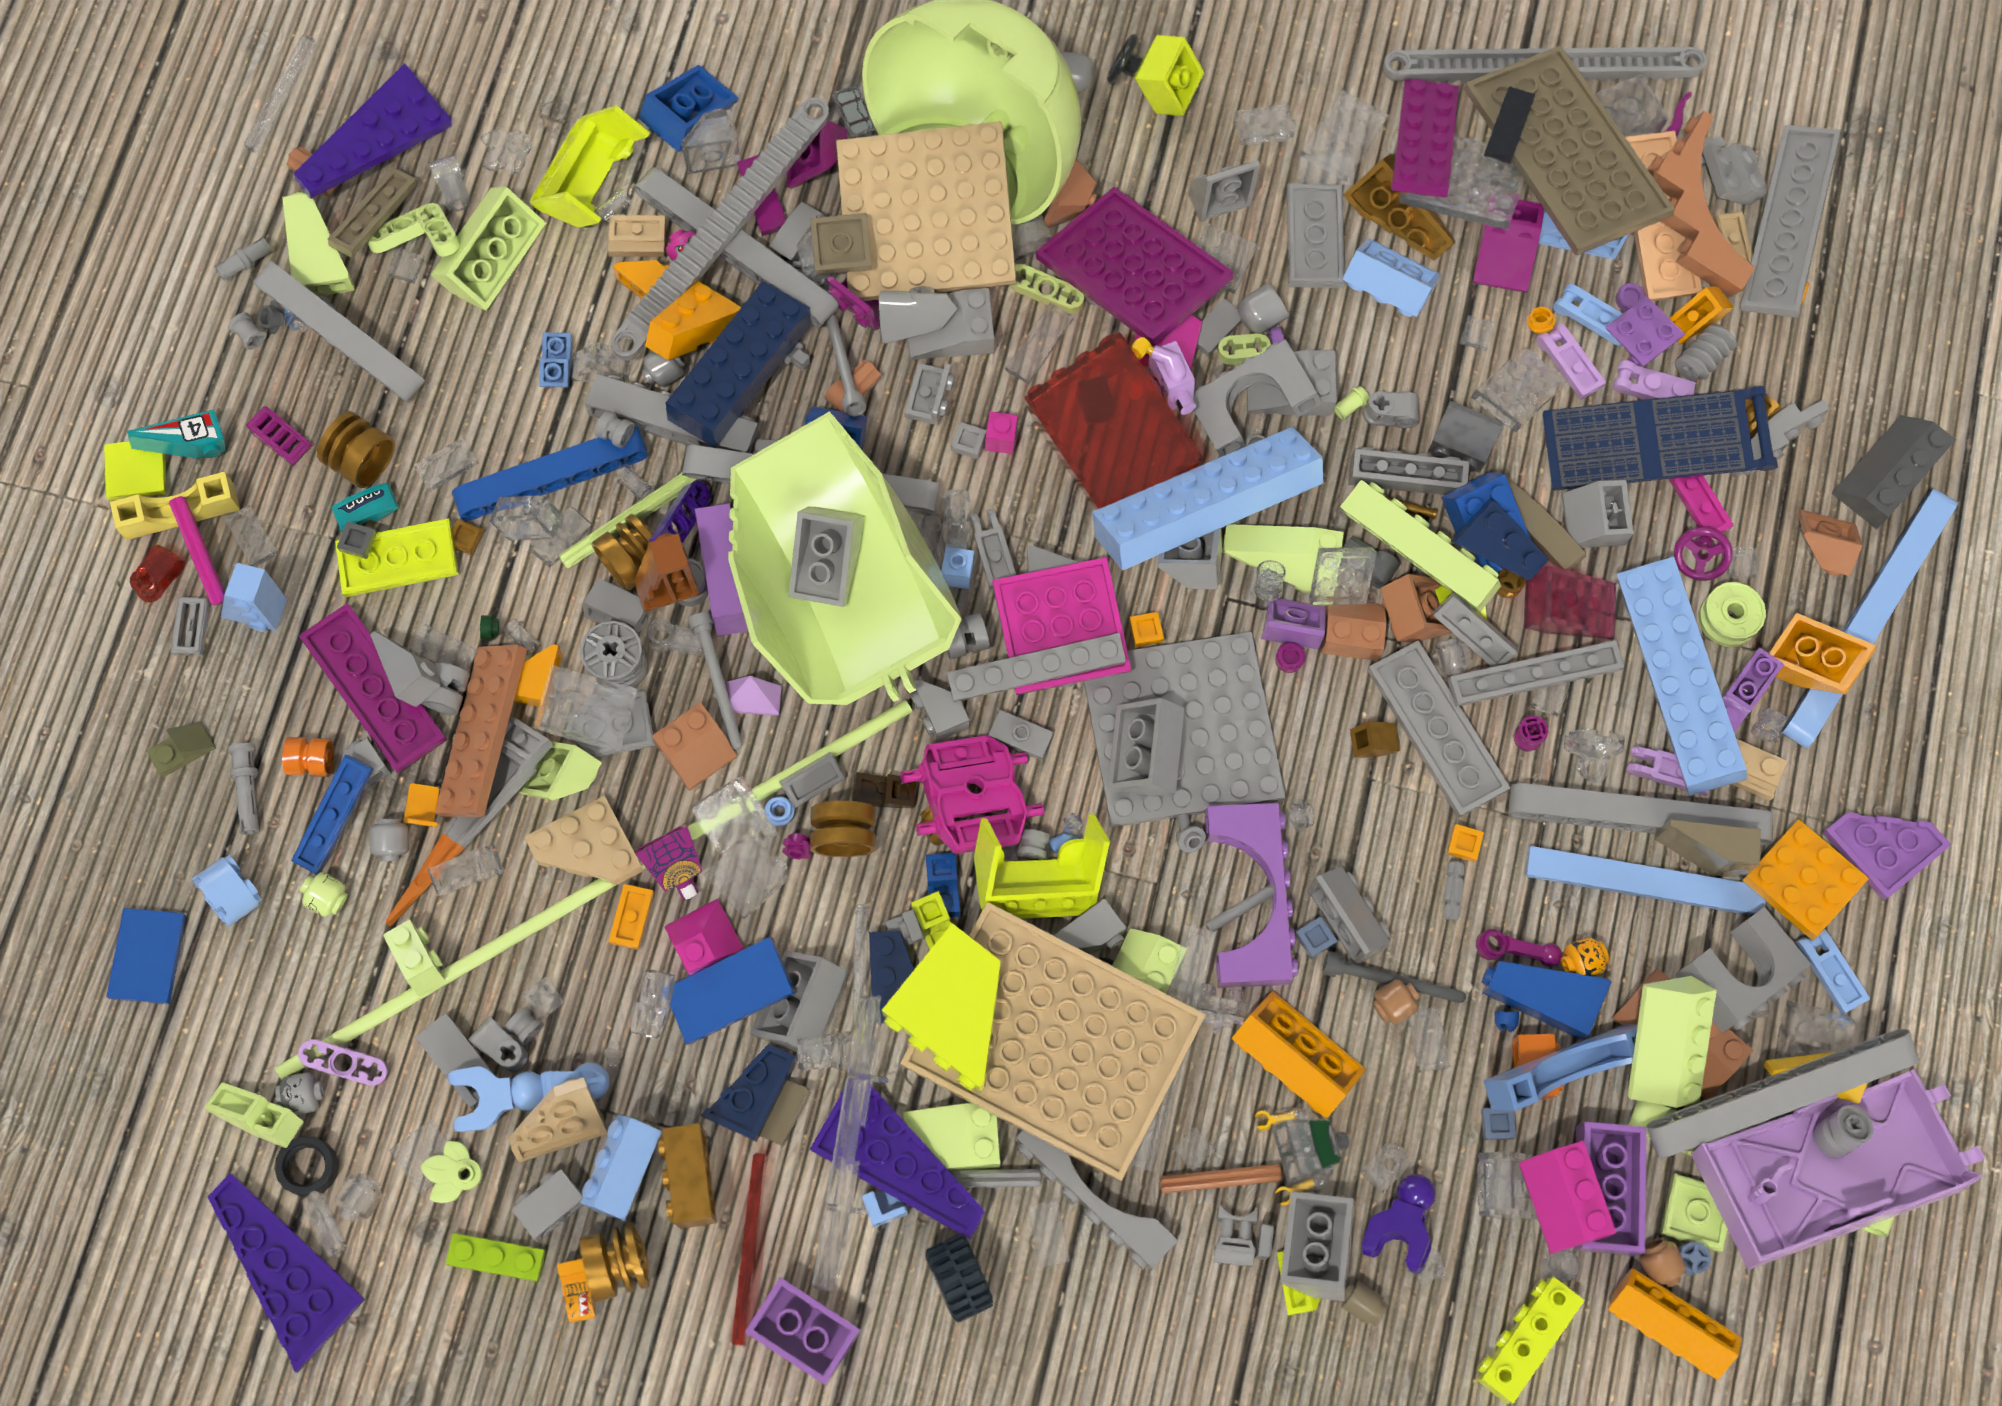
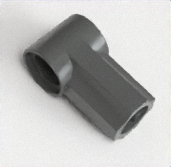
(1384, 565)

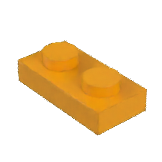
(631, 917)

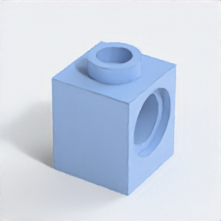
(958, 567)

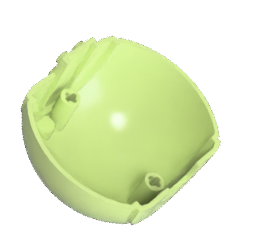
(977, 66)

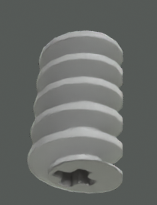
(1706, 353)

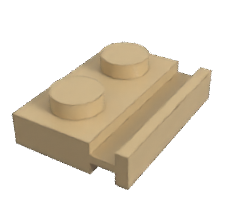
(637, 235)
(1763, 771)

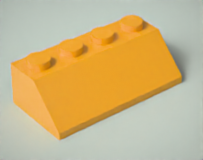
(1299, 1054)

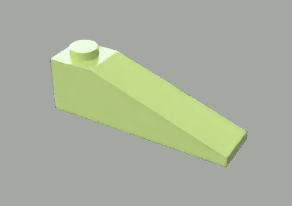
(1291, 546)

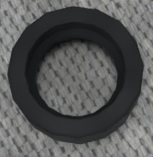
(285, 1155)

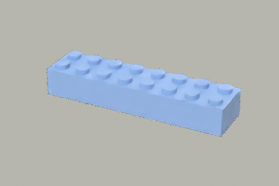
(1207, 498)
(1681, 676)

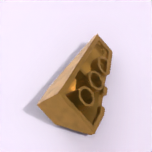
(1377, 202)

